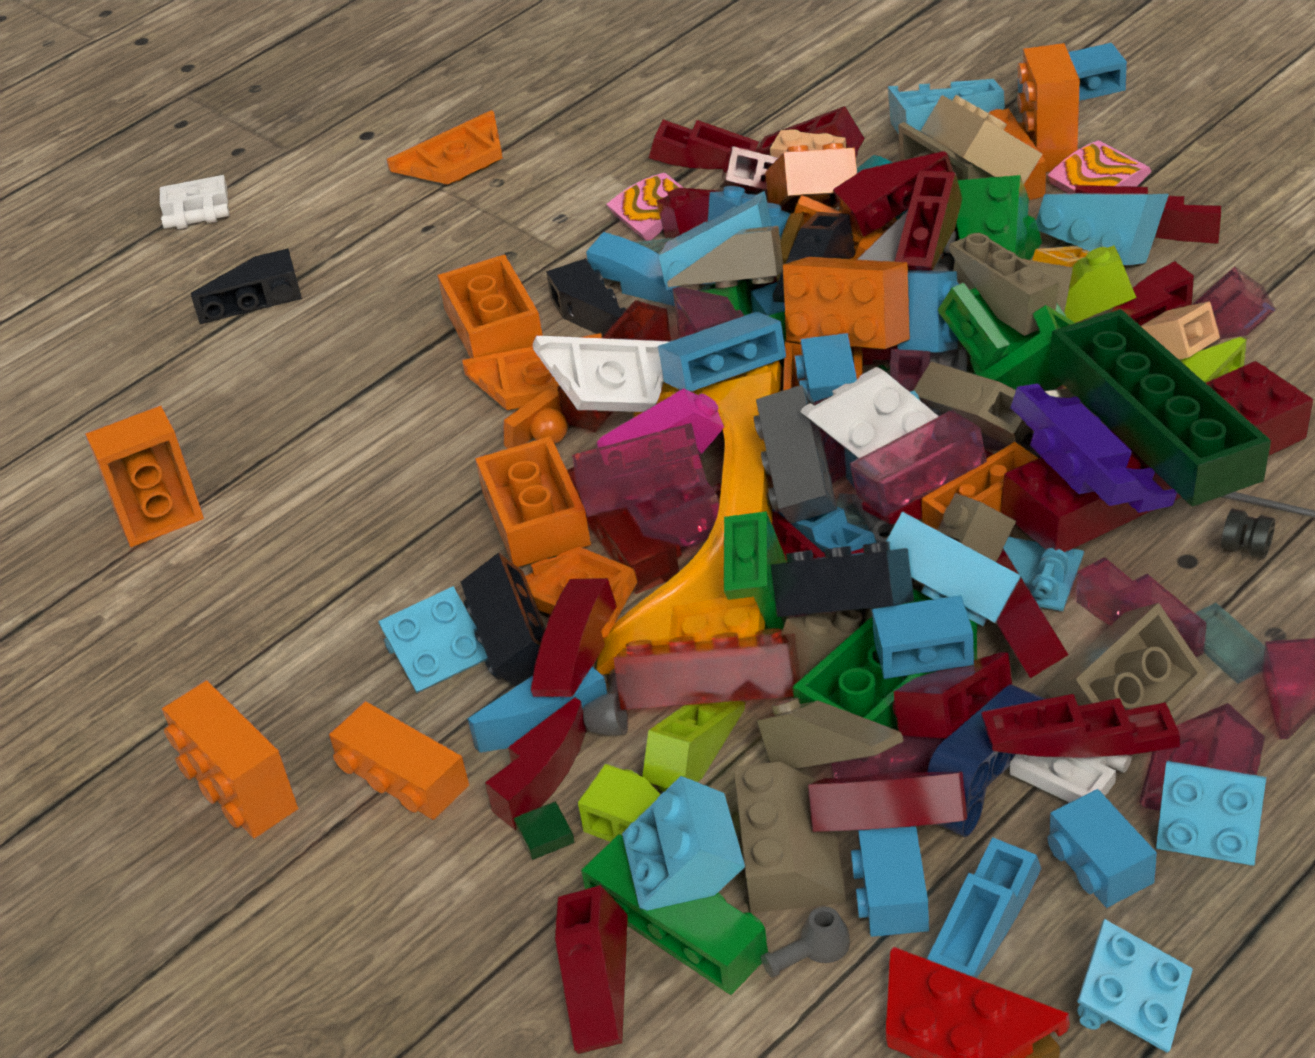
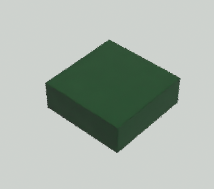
(544, 830)

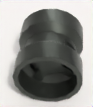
(1248, 533)

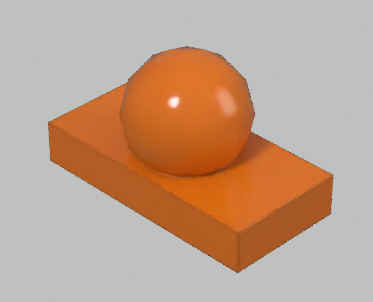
(536, 420)

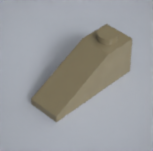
(821, 734)

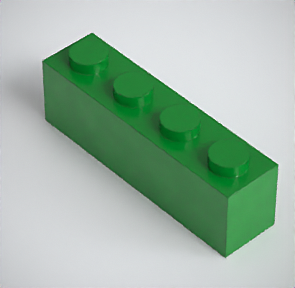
(699, 933)

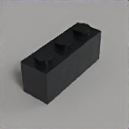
(842, 580)
(504, 618)

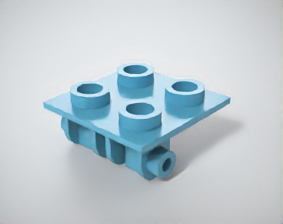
(1045, 571)
(433, 639)
(1210, 813)
(1133, 987)

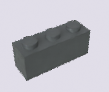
(794, 456)

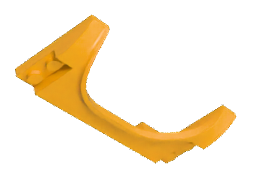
(695, 597)

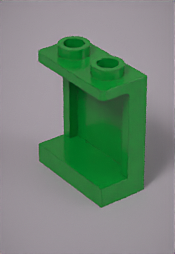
(978, 327)
(1030, 361)
(748, 557)

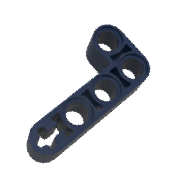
(971, 752)

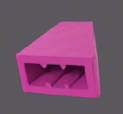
(674, 411)

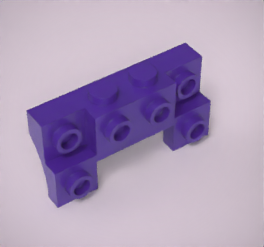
(1086, 451)

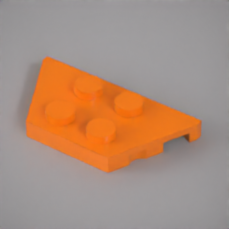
(452, 153)
(512, 375)
(553, 574)

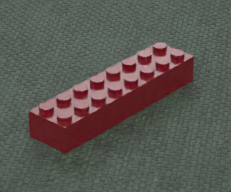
(1064, 519)

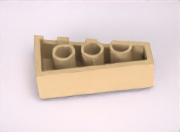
(980, 138)

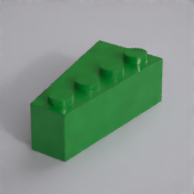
(995, 209)

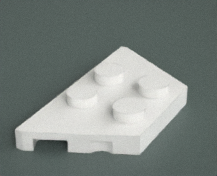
(604, 371)
(869, 413)

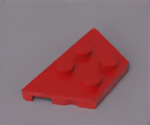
(960, 1016)

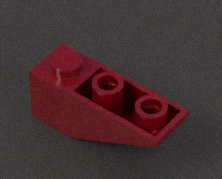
(884, 190)
(592, 966)

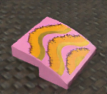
(1098, 166)
(639, 207)

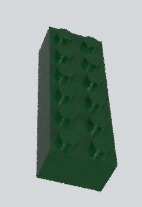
(1159, 407)

